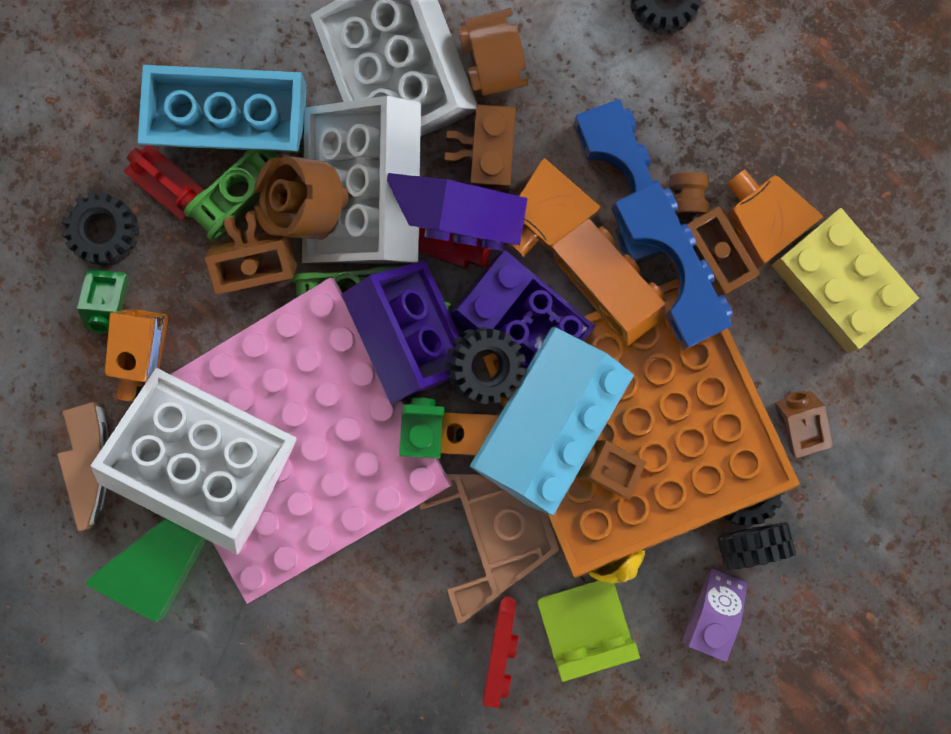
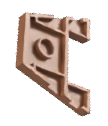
(507, 536)

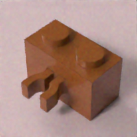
(491, 147)
(722, 251)
(250, 259)

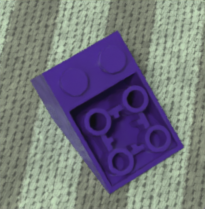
(518, 304)

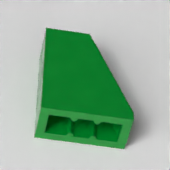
(150, 570)

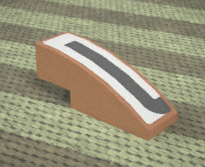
(88, 435)

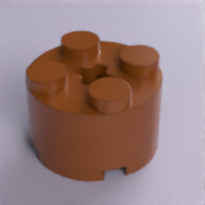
(494, 52)
(299, 197)

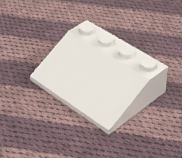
(398, 53)
(363, 145)
(194, 460)

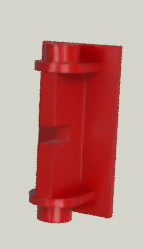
(162, 179)

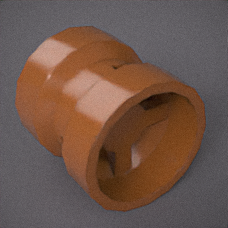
(689, 193)

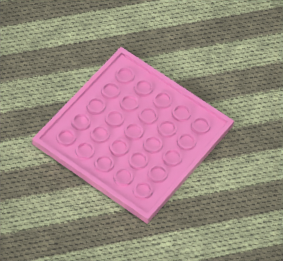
(345, 473)

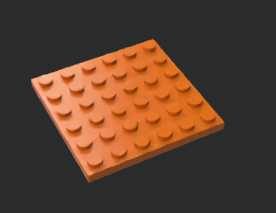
(696, 429)

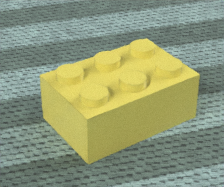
(845, 281)

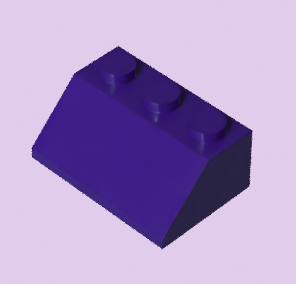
(460, 210)
(403, 329)

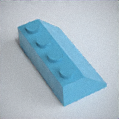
(221, 108)
(552, 421)

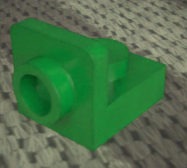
(101, 295)
(421, 429)

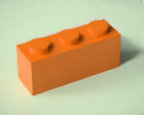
(609, 281)

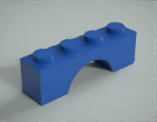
(609, 137)
(650, 220)

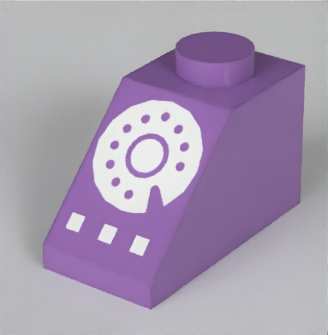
(716, 615)

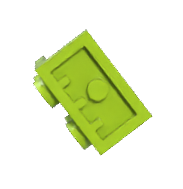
(587, 629)

